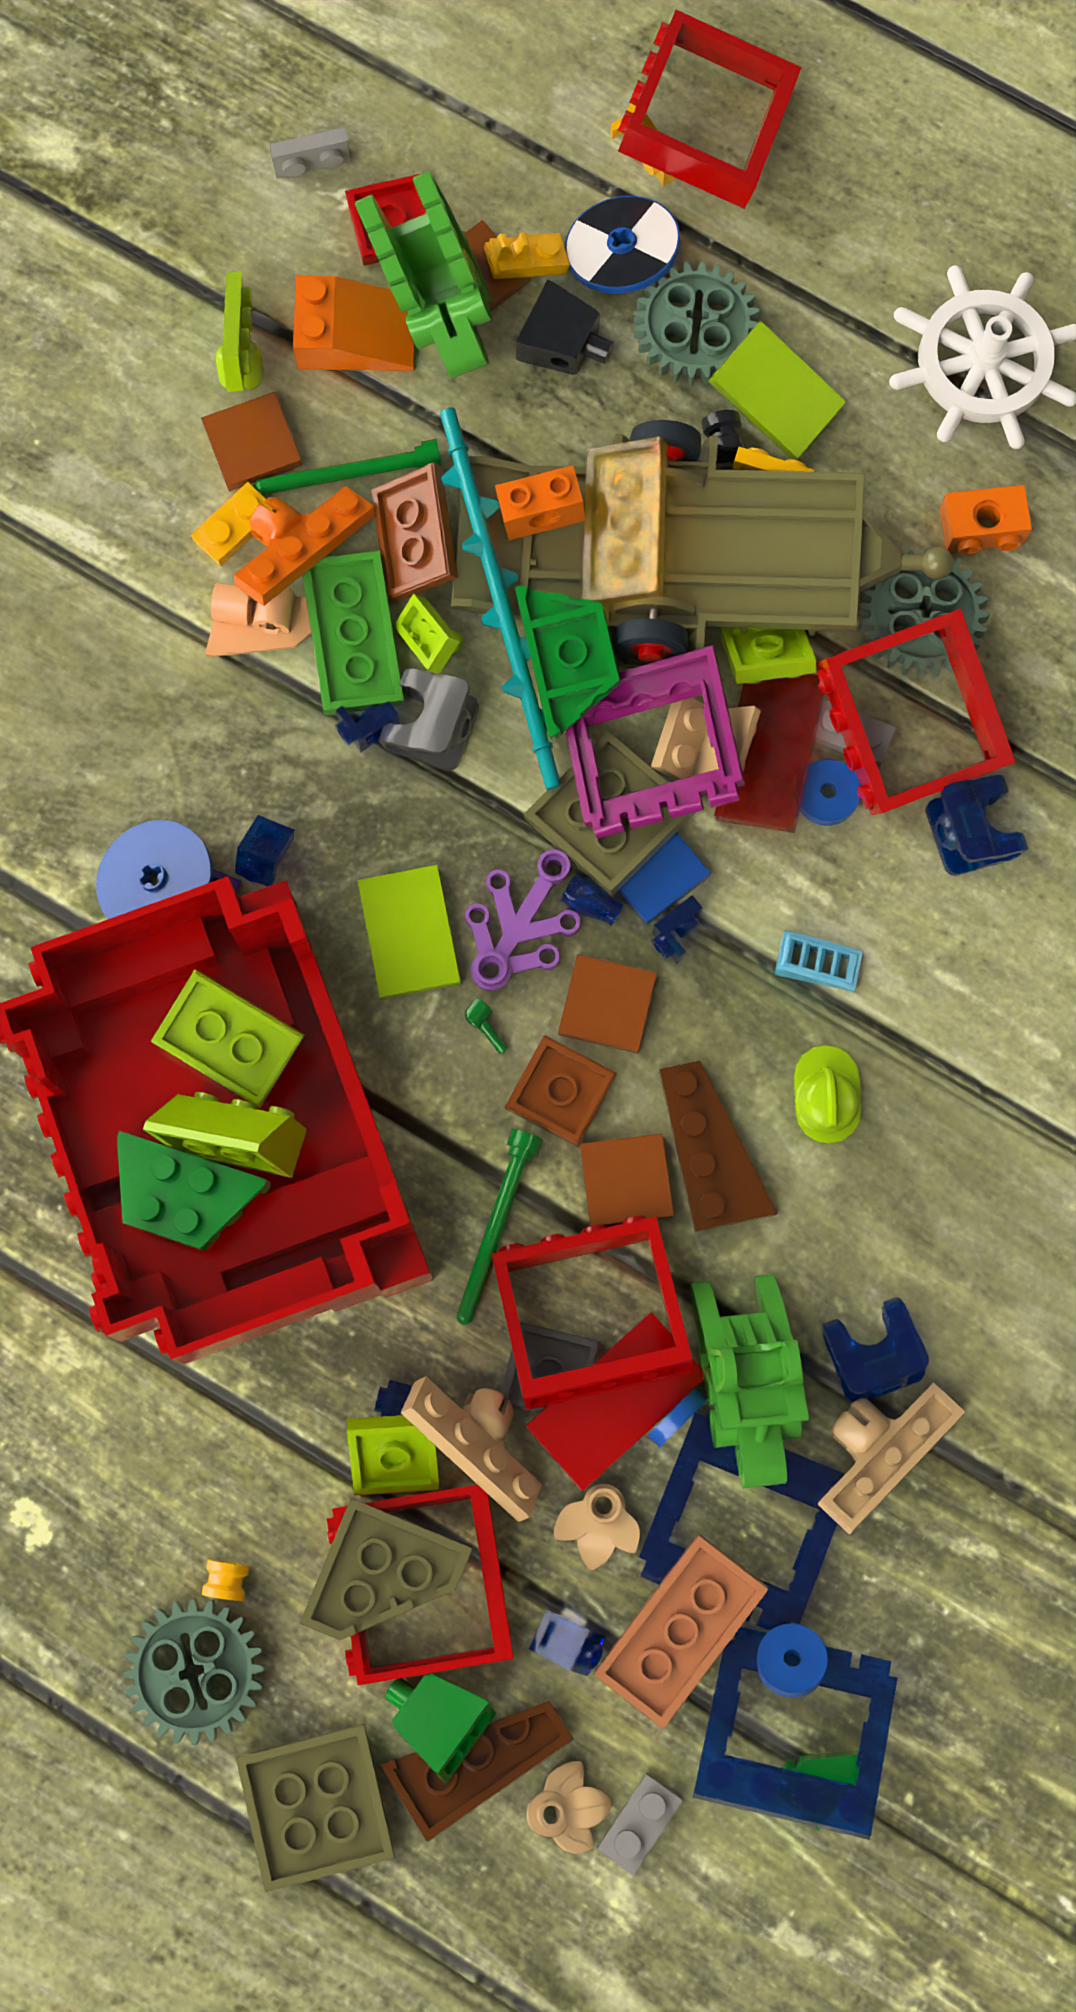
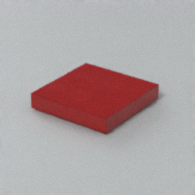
(398, 202)

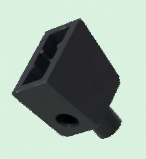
(561, 332)

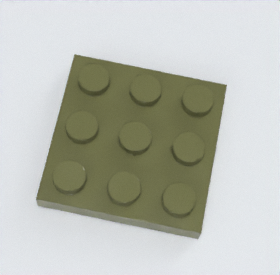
(615, 857)
(315, 1807)

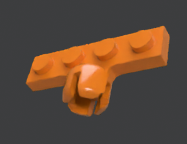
(298, 540)

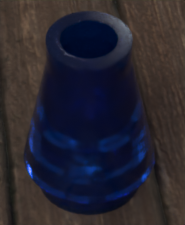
(589, 899)

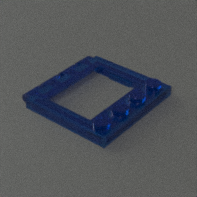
(805, 1482)
(786, 1792)

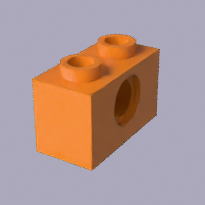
(540, 502)
(1002, 506)

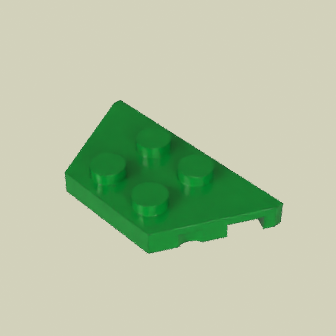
(568, 655)
(180, 1193)

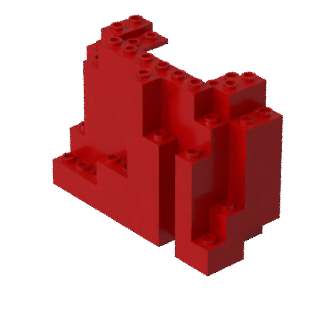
(86, 1039)

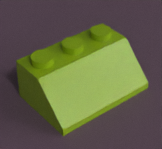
(230, 1132)

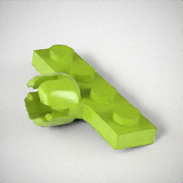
(238, 358)

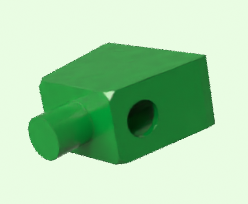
(439, 1721)

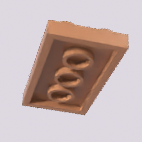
(680, 1630)

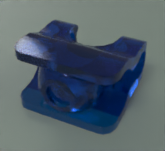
(963, 831)
(879, 1367)

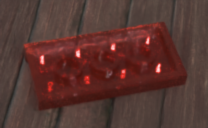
(777, 754)

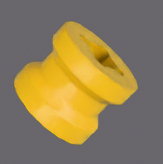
(225, 1580)

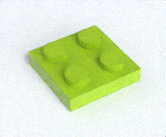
(767, 653)
(390, 1456)

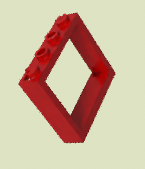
(686, 161)
(973, 691)
(603, 1376)
(359, 1657)

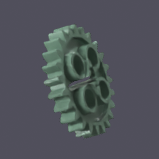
(660, 320)
(929, 649)
(155, 1682)

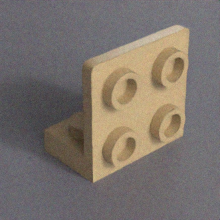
(685, 743)

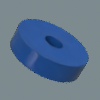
(843, 782)
(677, 1417)
(788, 1680)

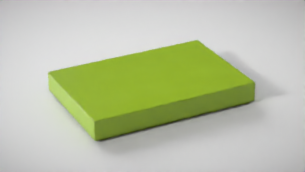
(777, 391)
(408, 932)
(227, 1038)

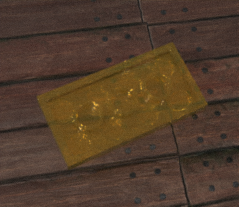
(625, 521)

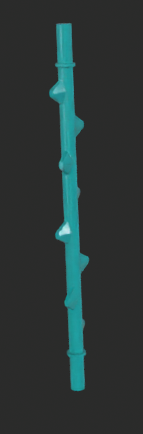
(499, 580)

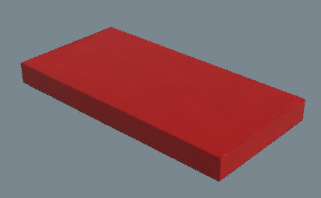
(599, 1428)

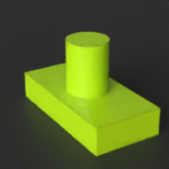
(427, 634)

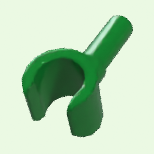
(477, 1015)

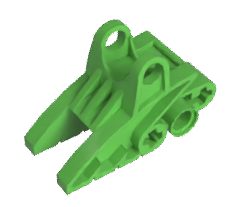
(433, 277)
(751, 1380)

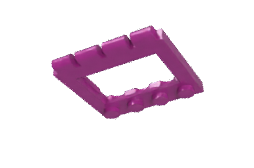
(646, 689)

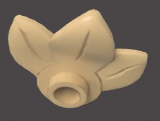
(597, 1532)
(575, 1808)

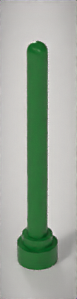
(422, 456)
(522, 1148)

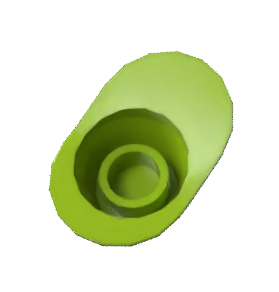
(827, 1094)

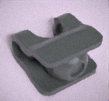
(443, 726)

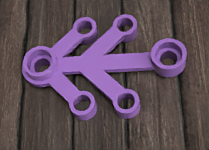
(519, 927)

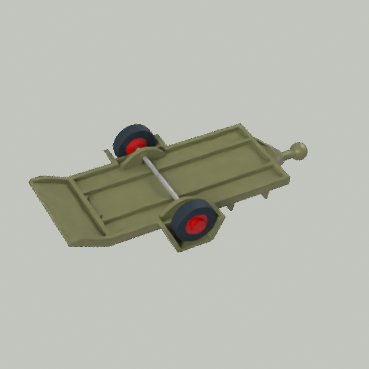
(735, 551)

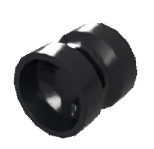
(726, 426)

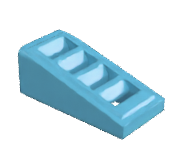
(800, 972)

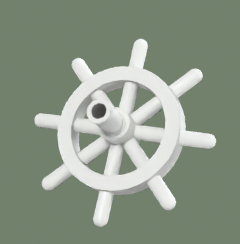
(985, 356)

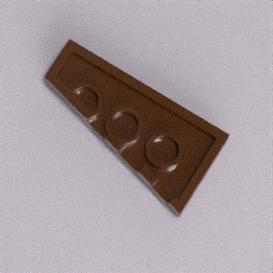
(712, 1159)
(496, 1761)

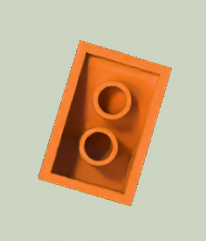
(349, 326)

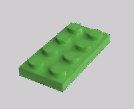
(352, 633)

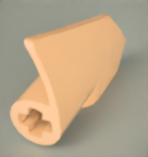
(248, 627)

